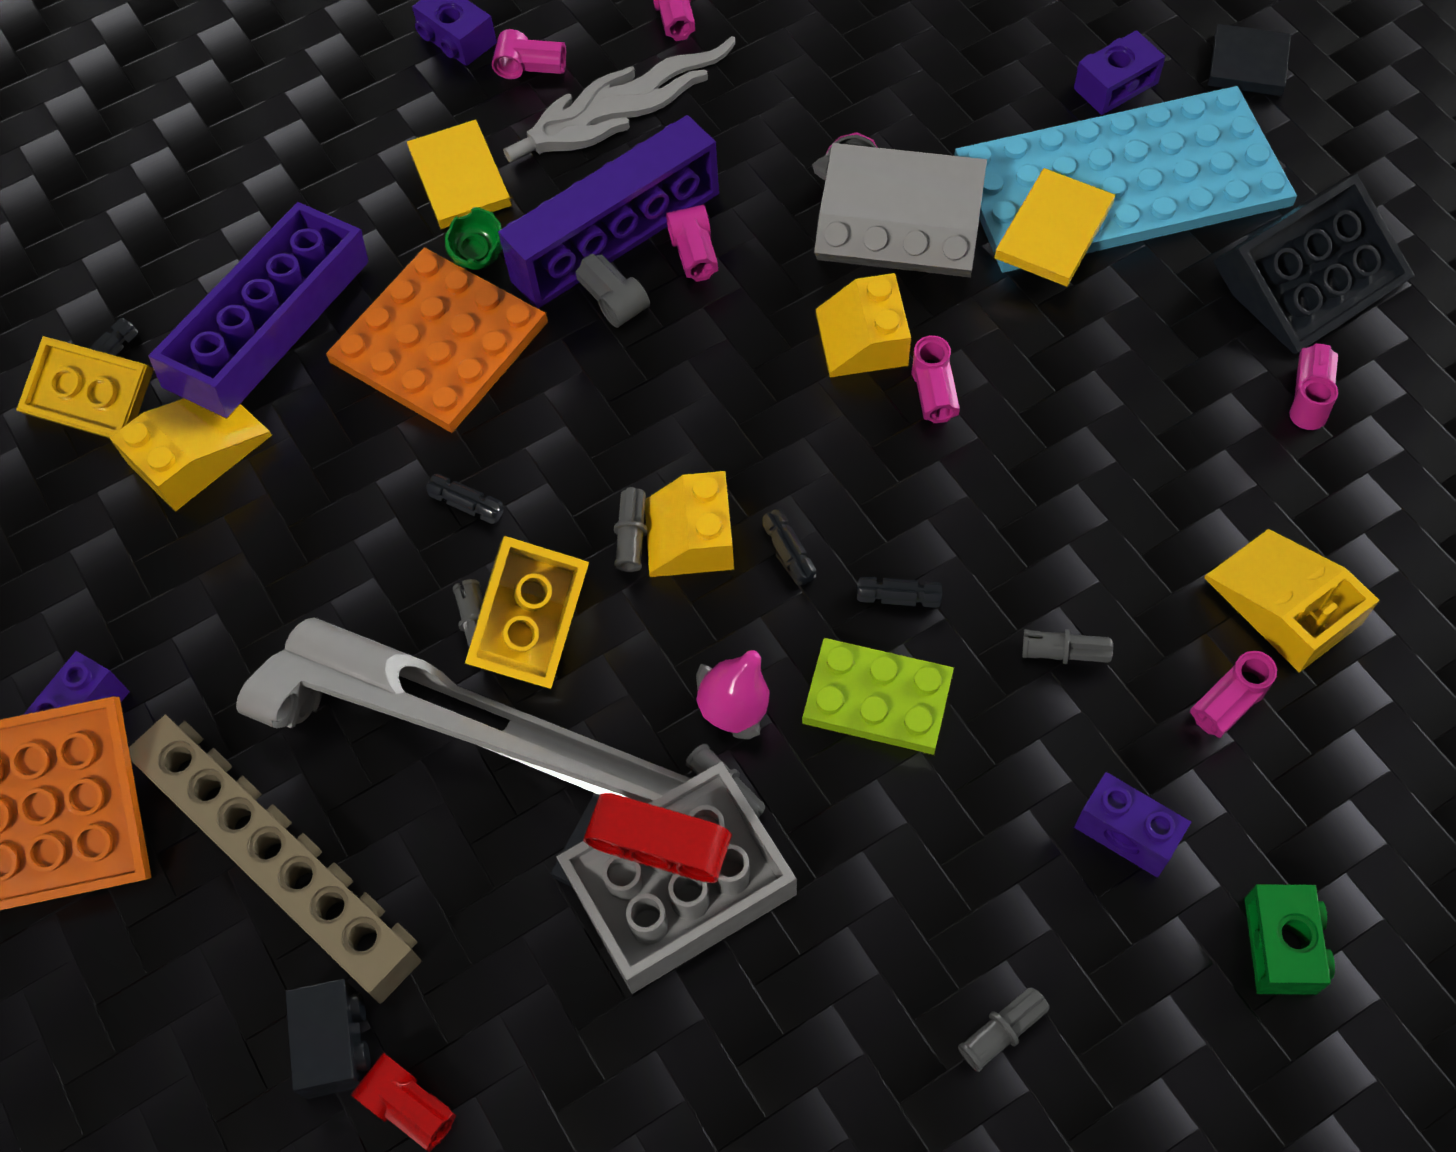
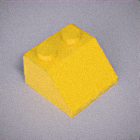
(864, 327)
(689, 526)

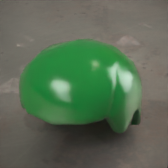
(474, 239)

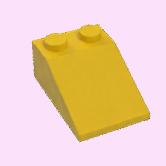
(187, 447)
(526, 612)

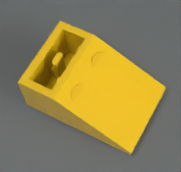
(1293, 596)

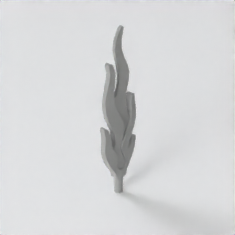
(610, 101)

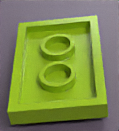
(878, 696)

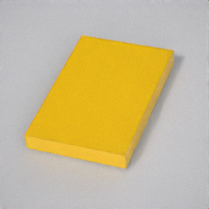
(458, 172)
(1054, 227)
(84, 388)

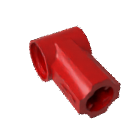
(396, 1097)

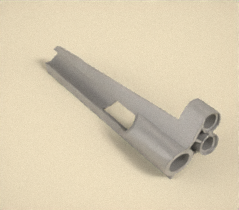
(367, 673)

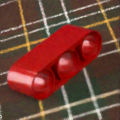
(658, 837)

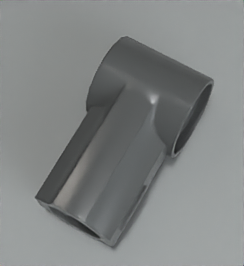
(617, 296)

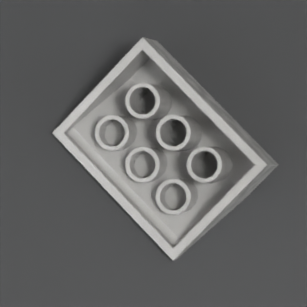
(900, 209)
(664, 919)

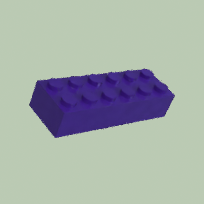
(610, 210)
(259, 309)

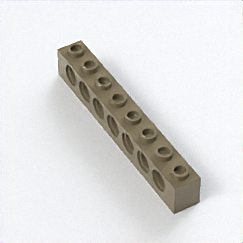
(378, 969)

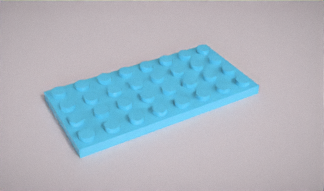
(1165, 163)

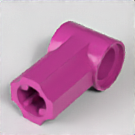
(676, 18)
(518, 54)
(692, 236)
(935, 380)
(1314, 387)
(1234, 694)

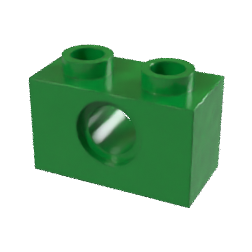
(1275, 963)

